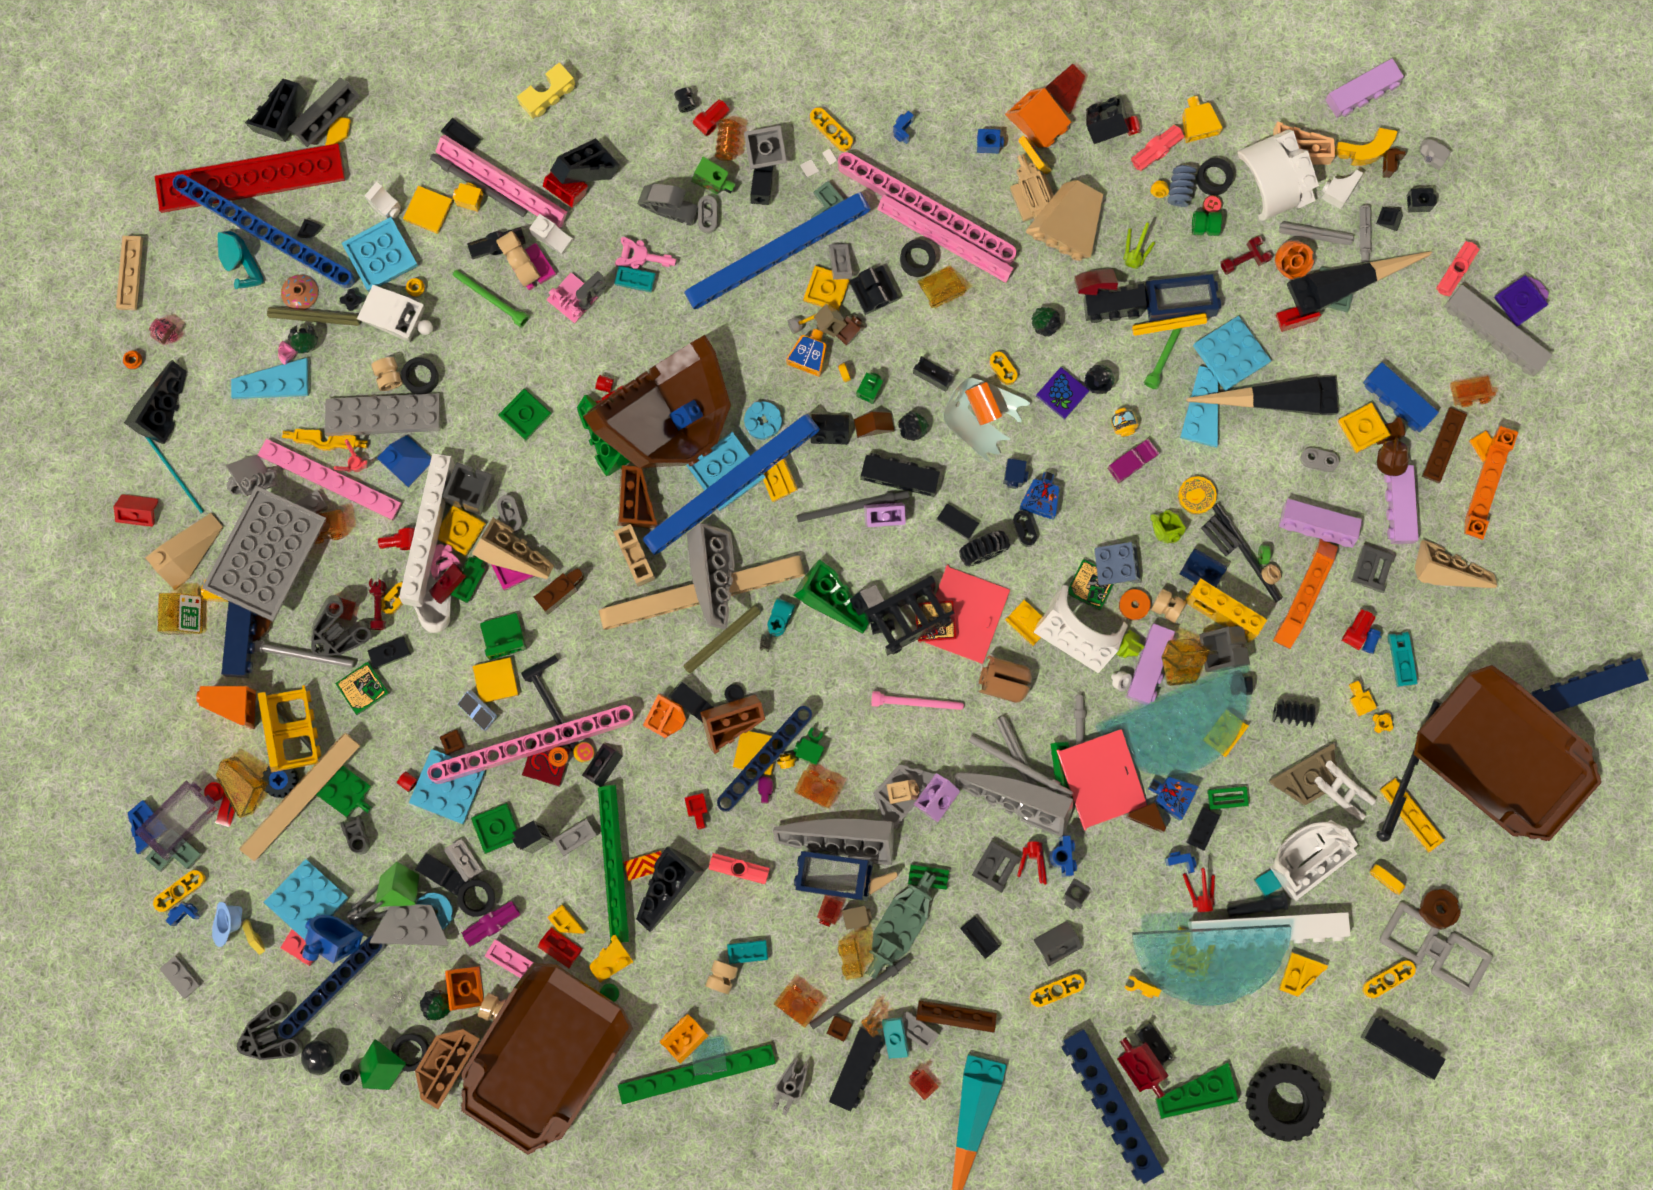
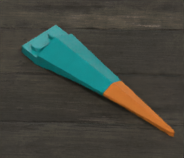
(979, 1093)

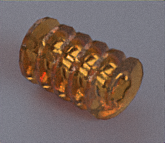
(726, 139)

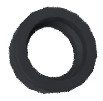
(1211, 190)
(922, 244)
(419, 361)
(479, 912)
(407, 1037)

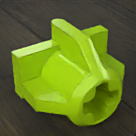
(1130, 645)

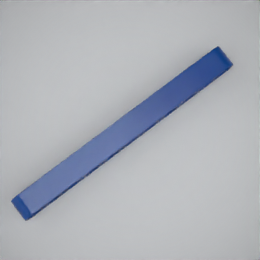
(257, 225)
(777, 250)
(731, 484)

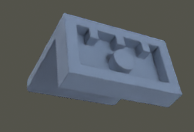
(1117, 564)

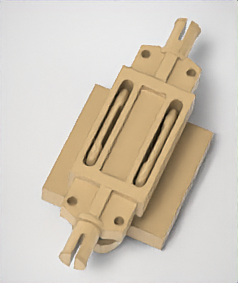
(1032, 190)

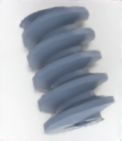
(1179, 185)

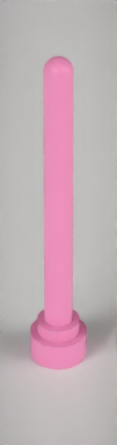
(879, 699)

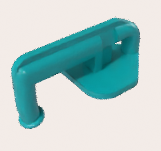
(232, 250)

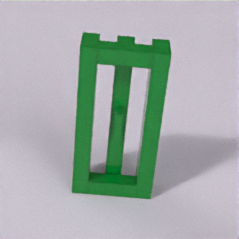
(1227, 790)
(944, 879)

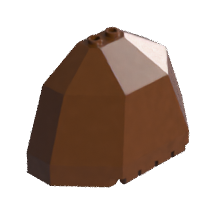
(638, 416)

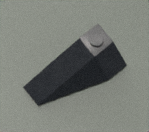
(155, 409)
(670, 882)

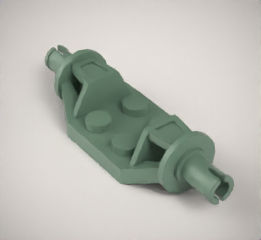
(900, 925)

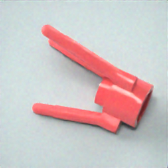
(355, 462)

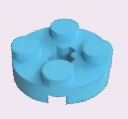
(768, 429)
(439, 902)

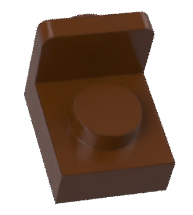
(1389, 162)
(850, 331)

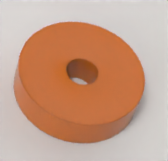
(1134, 596)

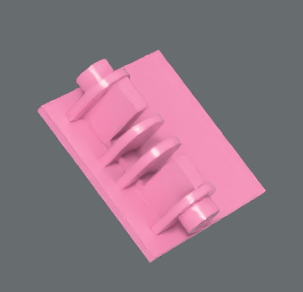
(565, 298)

